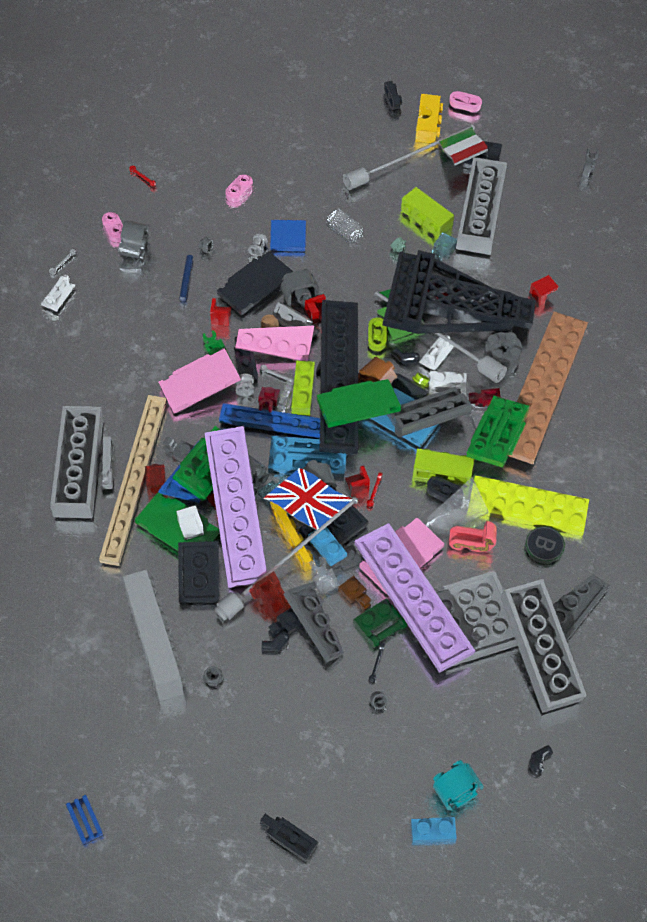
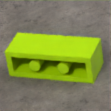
(427, 212)
(303, 388)
(448, 466)

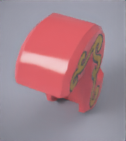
(472, 538)

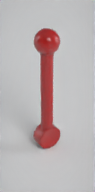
(133, 169)
(370, 502)

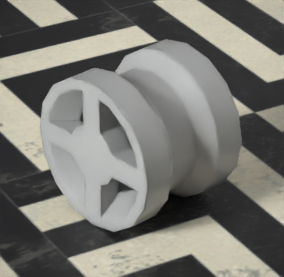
(245, 385)

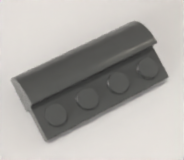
(430, 411)

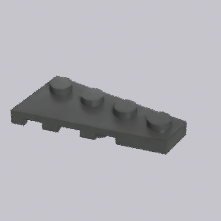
(578, 603)
(316, 622)

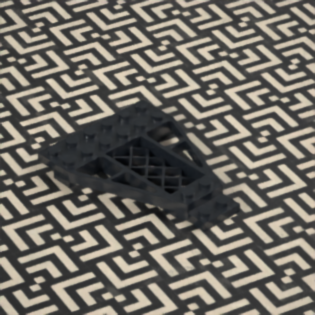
(410, 300)

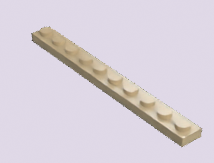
(133, 481)

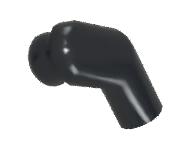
(406, 358)
(278, 642)
(537, 758)

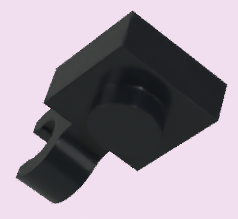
(286, 622)

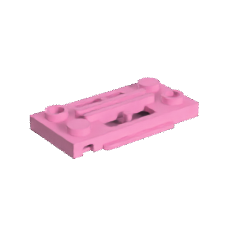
(199, 380)
(419, 542)

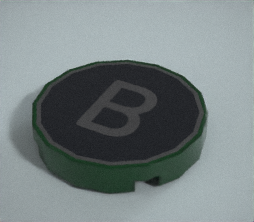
(544, 545)

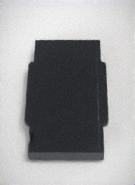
(253, 282)

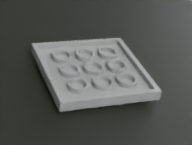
(479, 613)

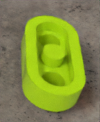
(377, 335)

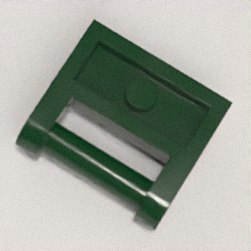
(376, 618)

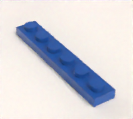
(271, 421)

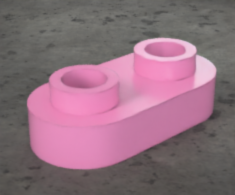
(465, 101)
(241, 185)
(111, 224)

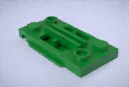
(358, 402)
(498, 431)
(195, 470)
(162, 522)

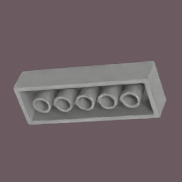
(481, 206)
(77, 462)
(154, 635)
(543, 645)

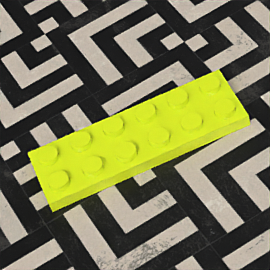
(533, 505)

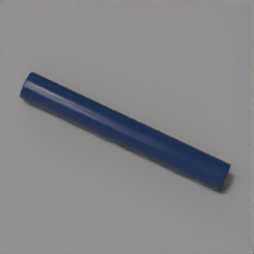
(186, 277)

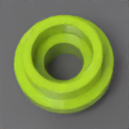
(421, 379)

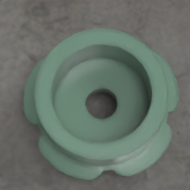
(398, 245)

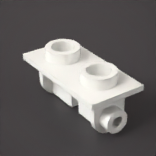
(58, 293)
(437, 353)

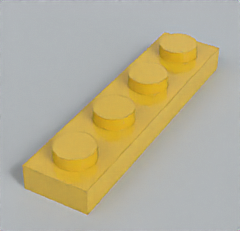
(288, 528)

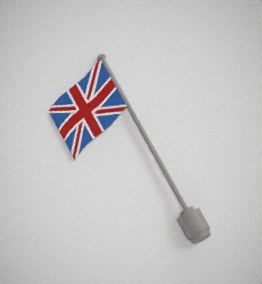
(307, 501)

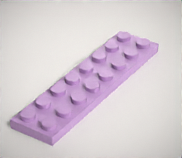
(236, 506)
(414, 597)

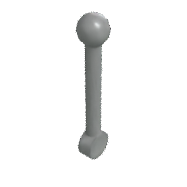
(53, 270)
(263, 368)

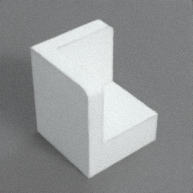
(190, 522)

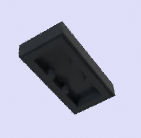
(409, 387)

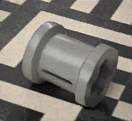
(258, 245)

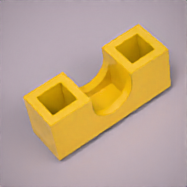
(429, 109)

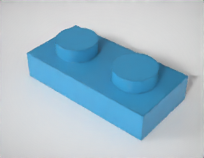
(328, 547)
(433, 830)

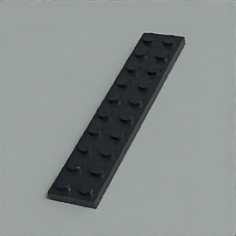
(338, 369)

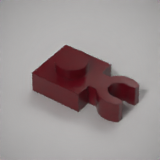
(268, 397)
(484, 397)

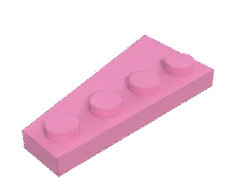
(277, 341)

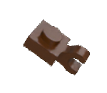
(355, 591)

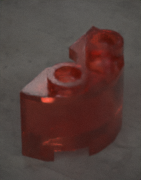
(270, 596)

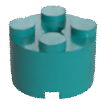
(457, 785)

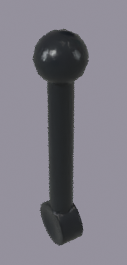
(372, 678)

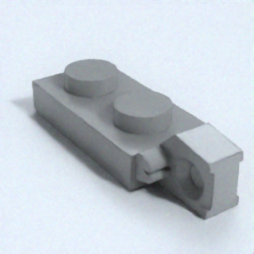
(290, 318)
(107, 450)

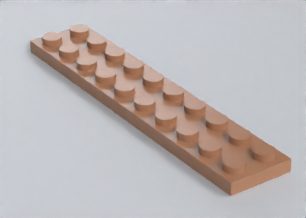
(547, 380)

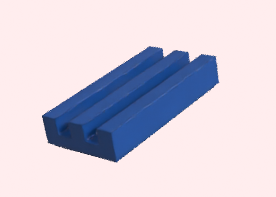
(77, 803)

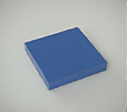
(288, 235)

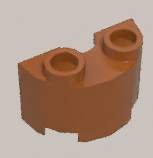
(376, 371)

